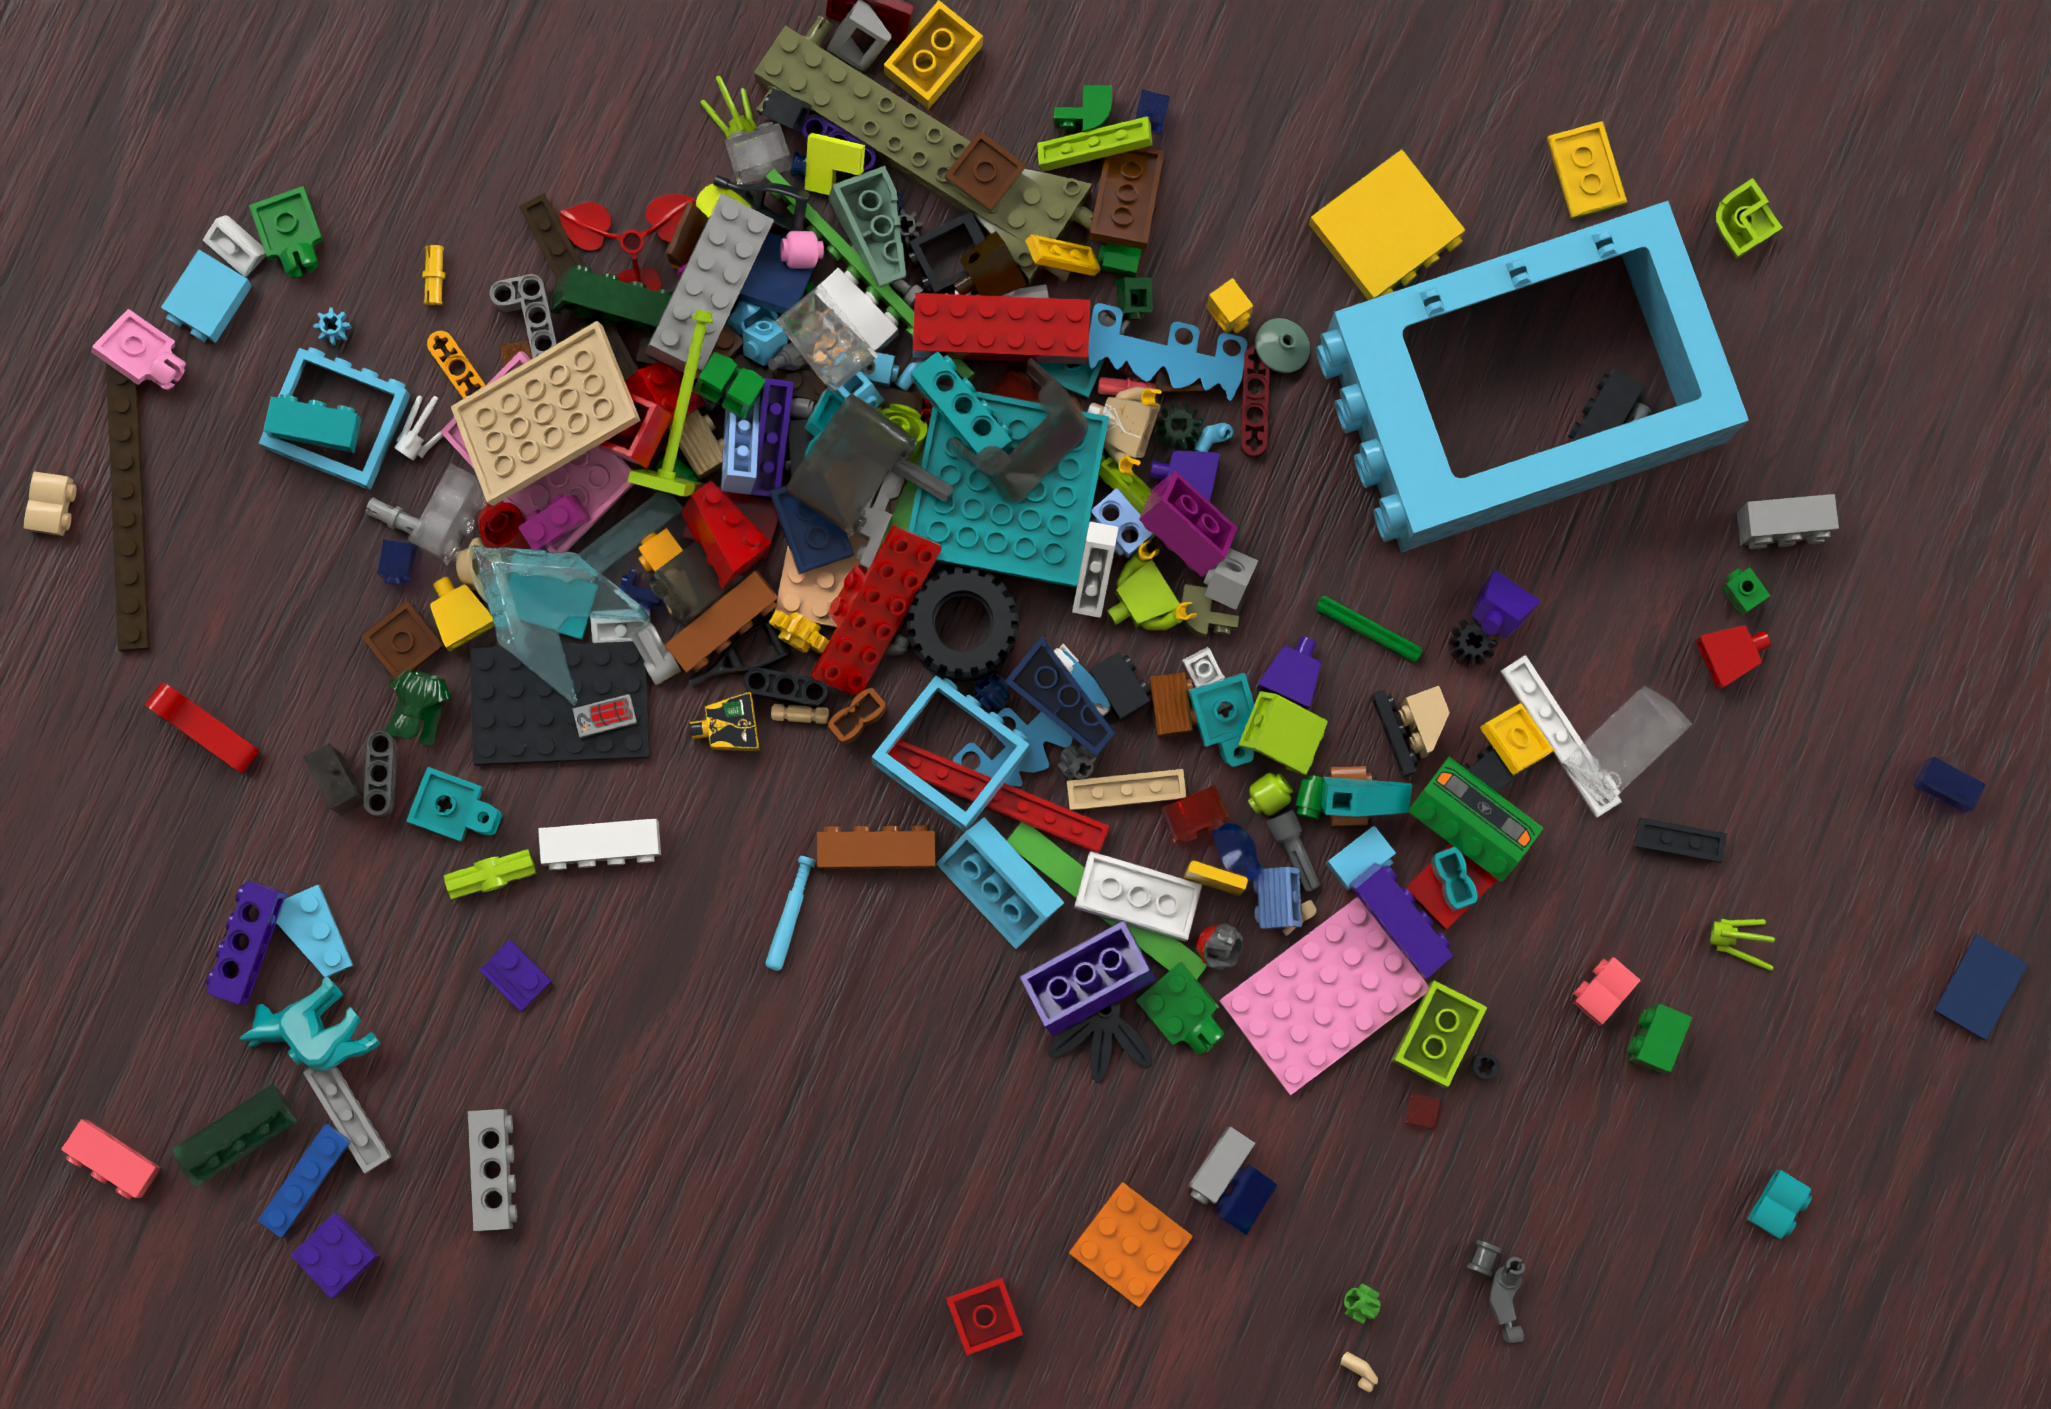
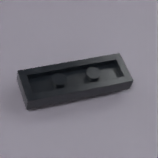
(1395, 733)
(1680, 840)

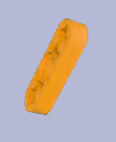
(439, 355)

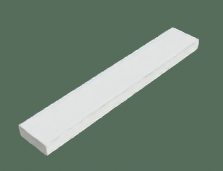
(1550, 720)

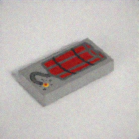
(604, 716)

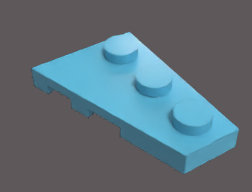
(314, 931)

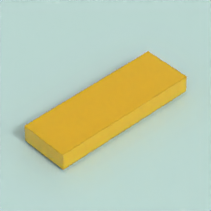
(1062, 255)

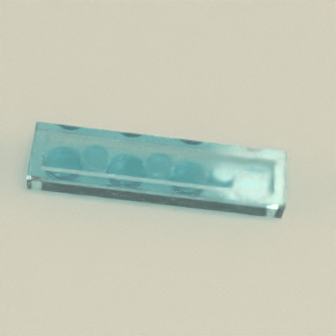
(630, 531)

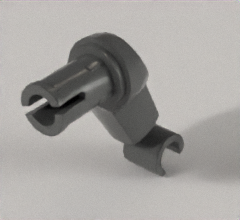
(1503, 1289)

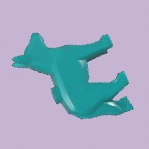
(305, 1034)

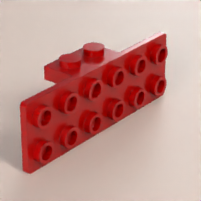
(873, 609)

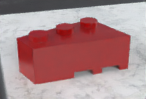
(724, 532)

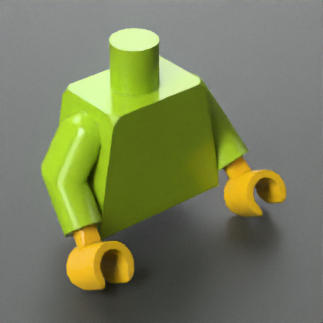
(1146, 595)

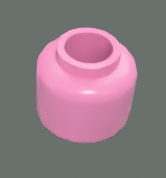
(801, 250)

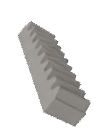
(349, 1117)

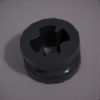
(1494, 1069)

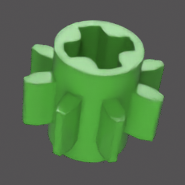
(1362, 1303)

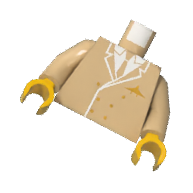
(1129, 425)

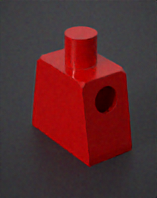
(1731, 653)

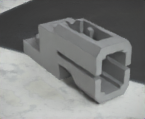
(877, 518)

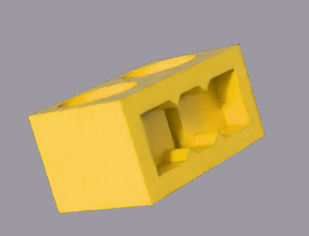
(1230, 307)

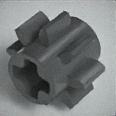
(910, 220)
(1076, 762)

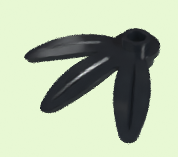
(1101, 1043)

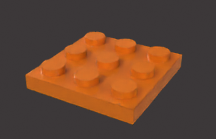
(1130, 1244)

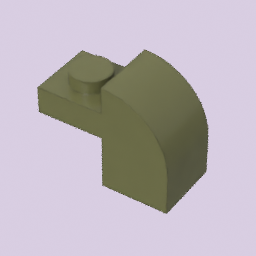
(1201, 605)

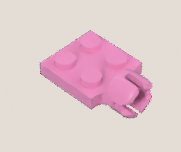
(140, 351)

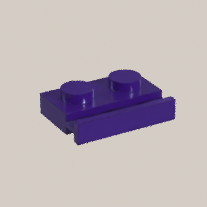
(515, 975)

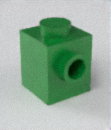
(1754, 589)

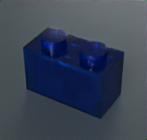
(1949, 784)

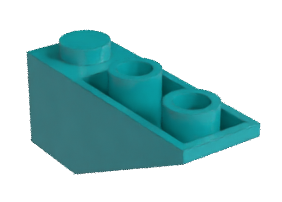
(1364, 797)

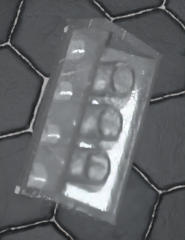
(1626, 744)

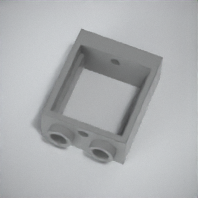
(1220, 1166)

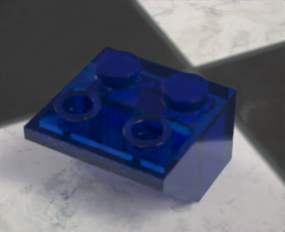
(1246, 1199)

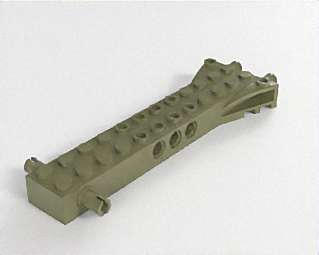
(919, 144)

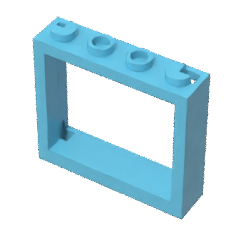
(367, 377)
(924, 791)

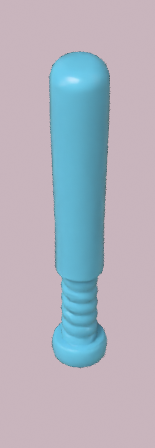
(784, 931)

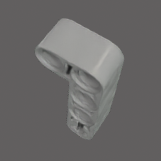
(529, 305)

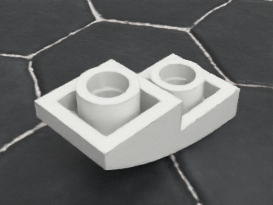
(1203, 669)

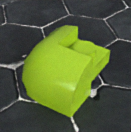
(1745, 219)

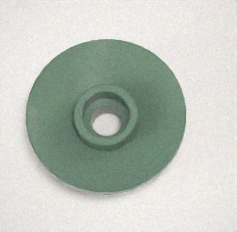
(1275, 352)

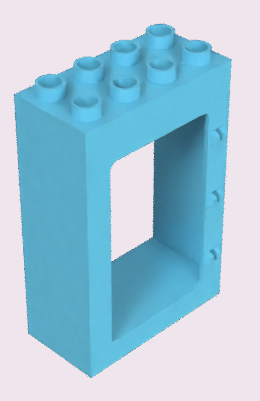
(1398, 433)

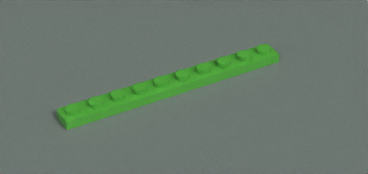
(841, 250)

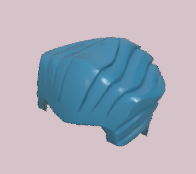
(747, 314)

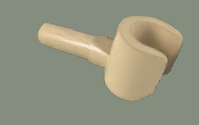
(1308, 911)

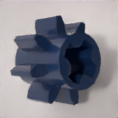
(992, 691)

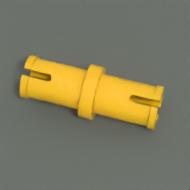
(433, 275)

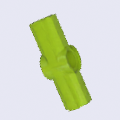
(490, 874)

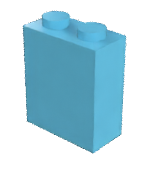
(206, 297)

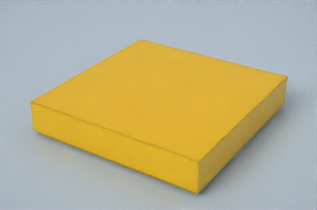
(1517, 739)

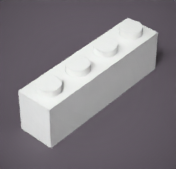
(599, 842)

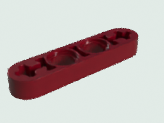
(1254, 401)

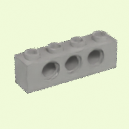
(479, 1125)

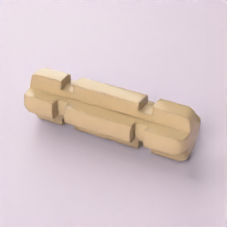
(800, 713)

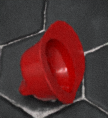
(500, 525)

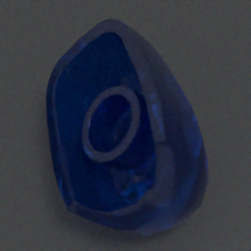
(1237, 850)

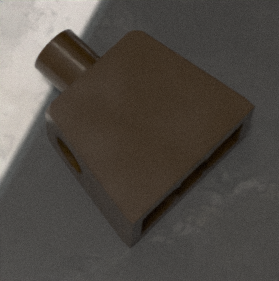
(989, 269)

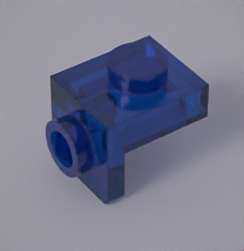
(642, 596)

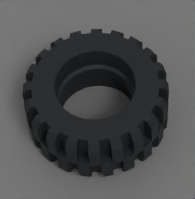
(971, 585)

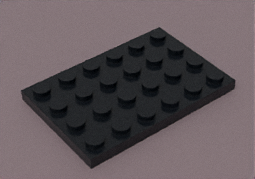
(529, 722)

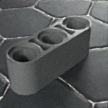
(377, 760)

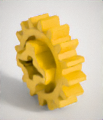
(799, 632)

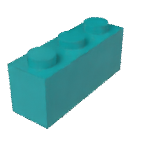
(312, 423)

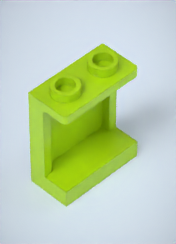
(1283, 732)

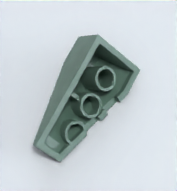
(871, 221)

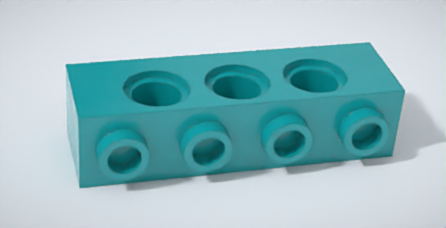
(943, 368)

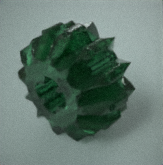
(1178, 417)

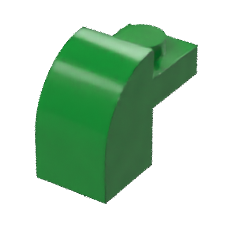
(1093, 113)

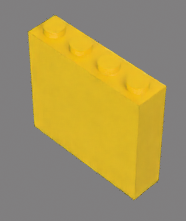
(1387, 227)

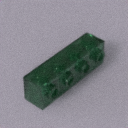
(234, 1135)

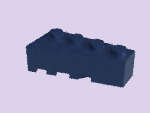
(1057, 694)

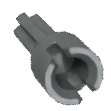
(1287, 830)

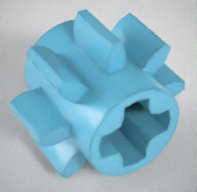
(332, 318)

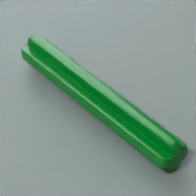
(1369, 629)

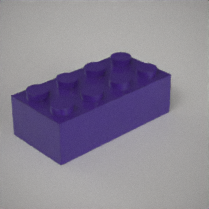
(1088, 978)

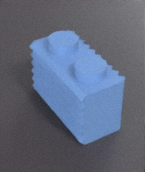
(1278, 898)

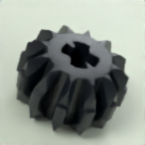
(1469, 651)

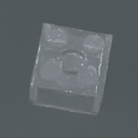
(758, 153)

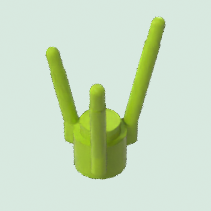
(738, 122)
(1725, 933)

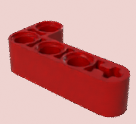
(202, 727)

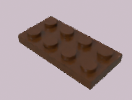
(1127, 197)

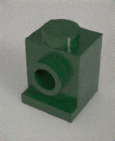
(1140, 290)

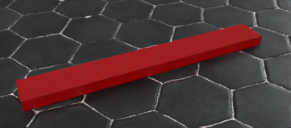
(1007, 801)

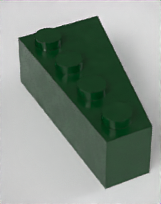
(610, 299)

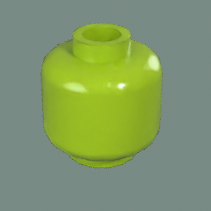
(1270, 794)

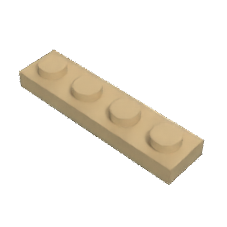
(1126, 789)

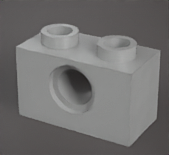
(1230, 578)

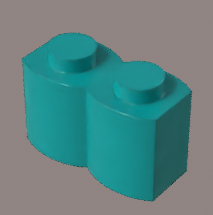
(1450, 871)
(1779, 1205)

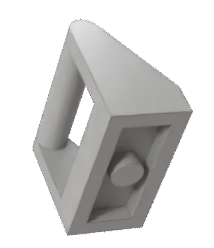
(842, 44)

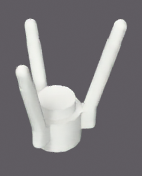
(408, 441)

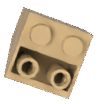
(1425, 716)

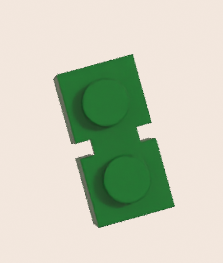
(716, 377)

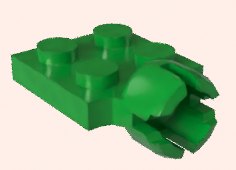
(288, 230)
(1183, 1010)

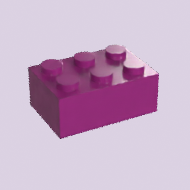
(1188, 523)

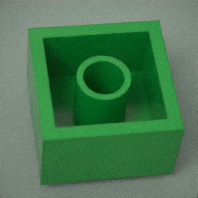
(1658, 1038)

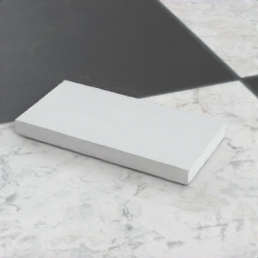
(1138, 896)

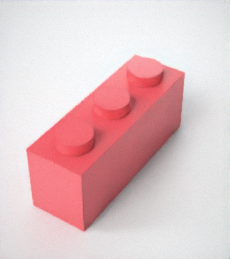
(110, 1160)

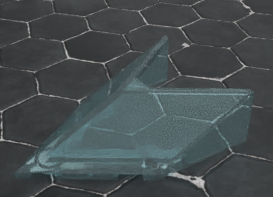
(535, 595)

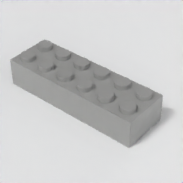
(710, 281)

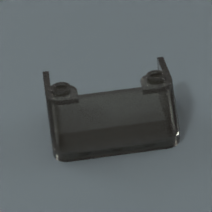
(1036, 457)

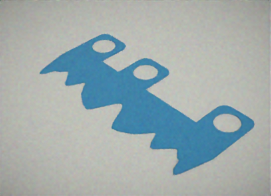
(1180, 360)
(1037, 732)

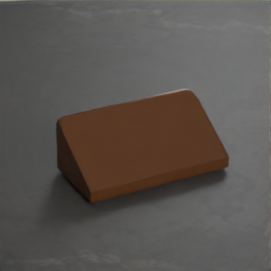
(686, 235)

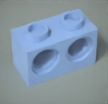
(1127, 520)

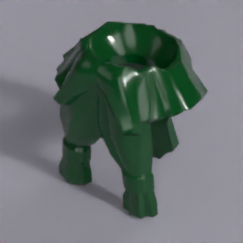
(418, 697)

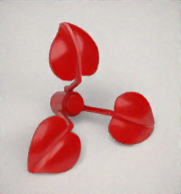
(589, 221)

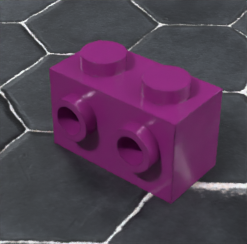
(555, 522)

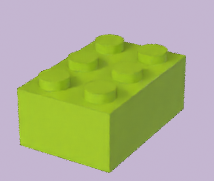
(1439, 1034)

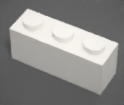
(862, 310)
(1095, 569)

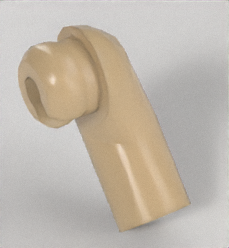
(1362, 1368)

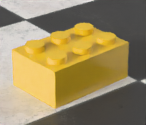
(933, 54)

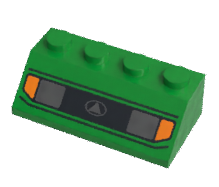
(1475, 819)

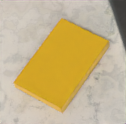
(1586, 170)
(1216, 878)

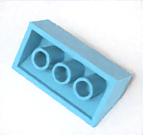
(999, 882)

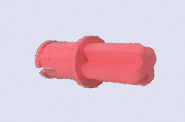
(1113, 386)

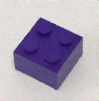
(335, 1255)

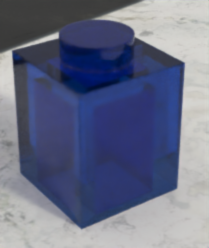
(1155, 107)
(396, 562)

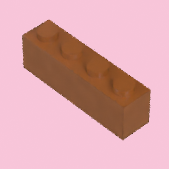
(721, 621)
(876, 848)

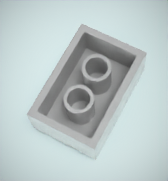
(1787, 521)

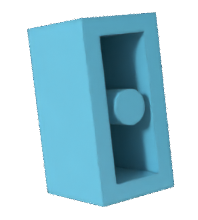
(1360, 855)

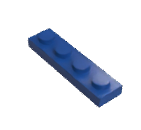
(304, 1180)

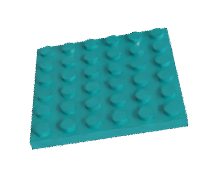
(1030, 539)

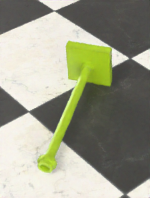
(665, 478)

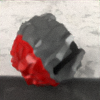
(1220, 946)

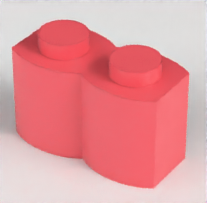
(1606, 990)

